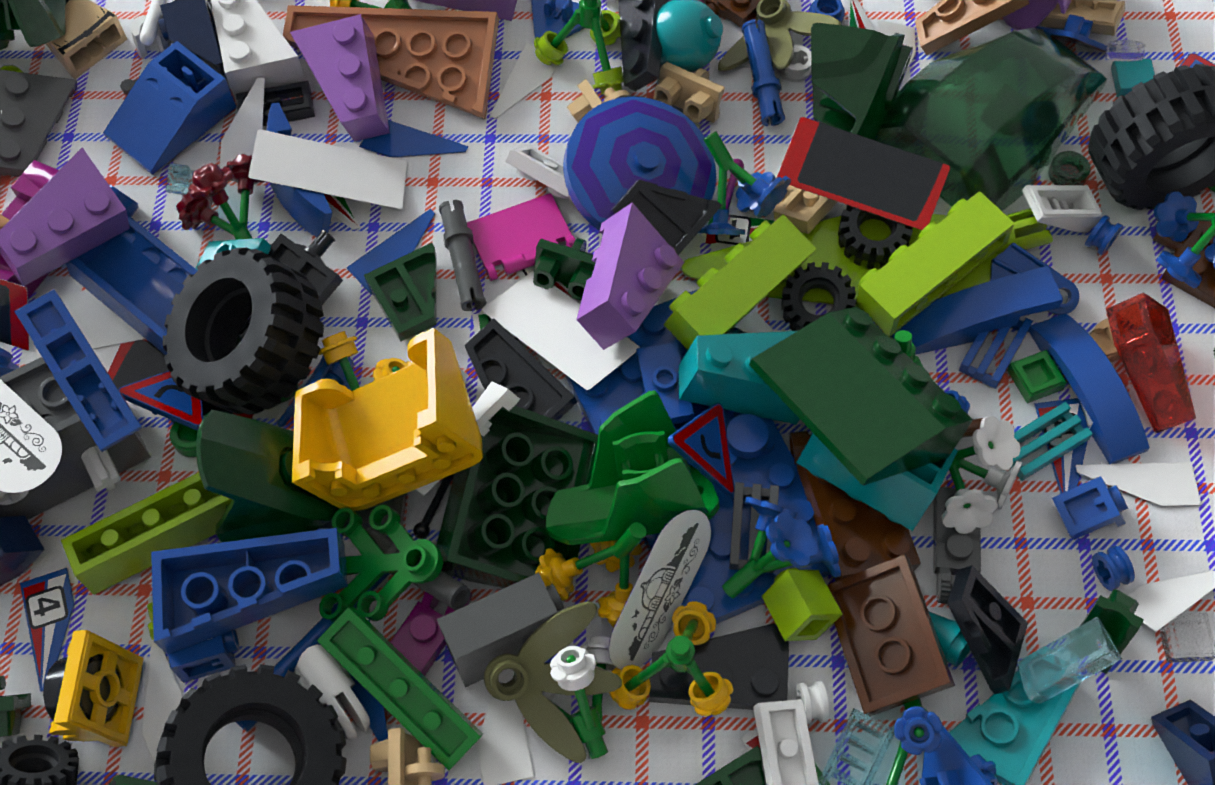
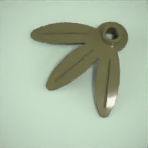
(778, 22)
(534, 677)

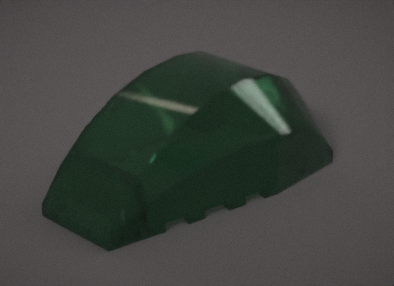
(993, 112)

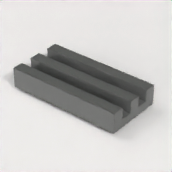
(740, 493)

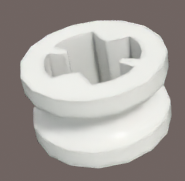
(798, 72)
(814, 700)

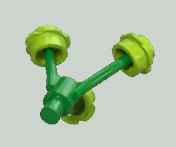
(604, 31)

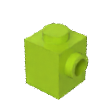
(801, 604)

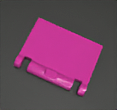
(513, 234)

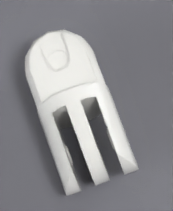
(322, 670)

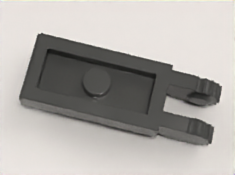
(950, 548)

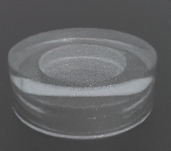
(1125, 50)

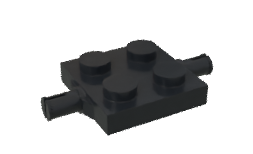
(308, 262)

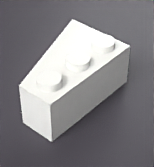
(253, 47)

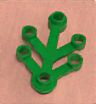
(375, 563)

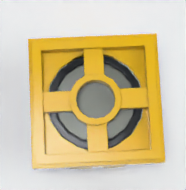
(93, 690)

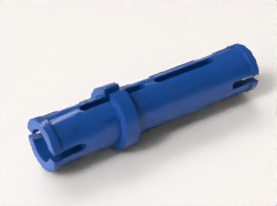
(765, 85)

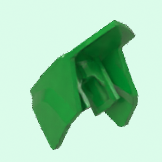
(631, 480)

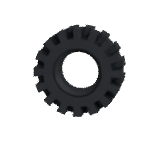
(868, 249)
(809, 279)
(38, 762)

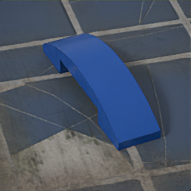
(305, 206)
(1096, 385)

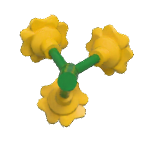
(613, 554)

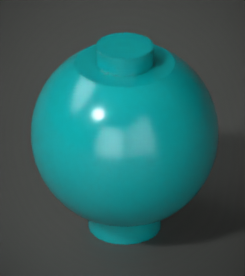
(688, 33)

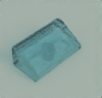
(1067, 661)

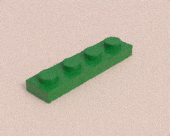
(400, 687)

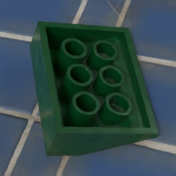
(863, 396)
(500, 505)

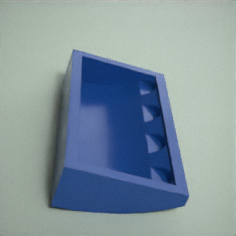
(134, 279)

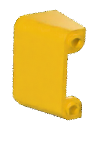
(388, 433)

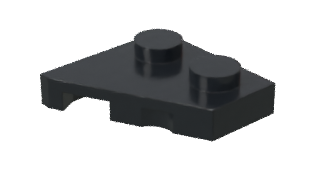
(989, 627)

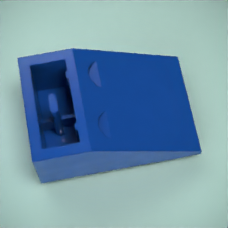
(169, 108)

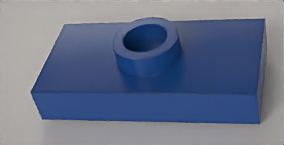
(660, 373)

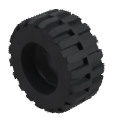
(1158, 138)
(276, 344)
(259, 698)

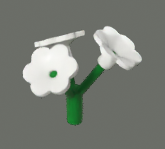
(997, 448)

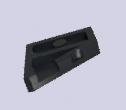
(670, 211)

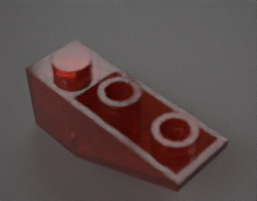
(1152, 360)

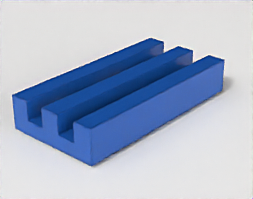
(980, 372)

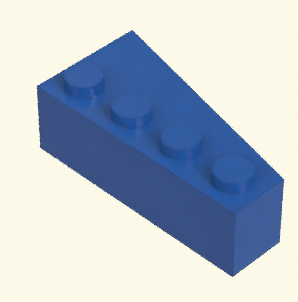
(236, 583)

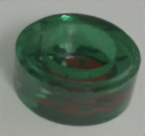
(1069, 169)

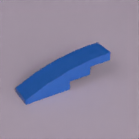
(983, 308)
(78, 370)

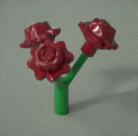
(209, 187)

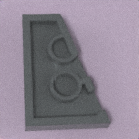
(27, 114)

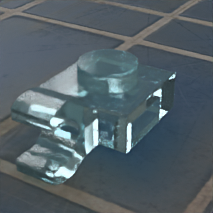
(180, 177)

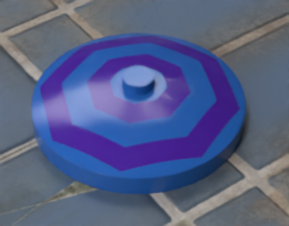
(632, 142)

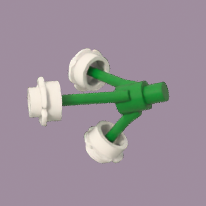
(574, 671)

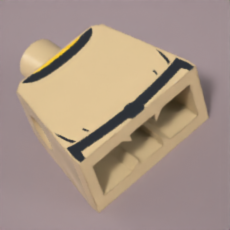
(88, 38)

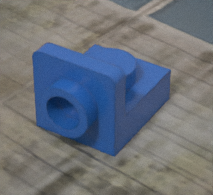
(1090, 507)
(205, 657)

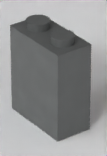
(497, 625)

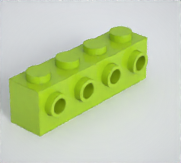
(933, 262)
(741, 284)
(124, 541)

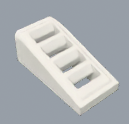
(1064, 206)

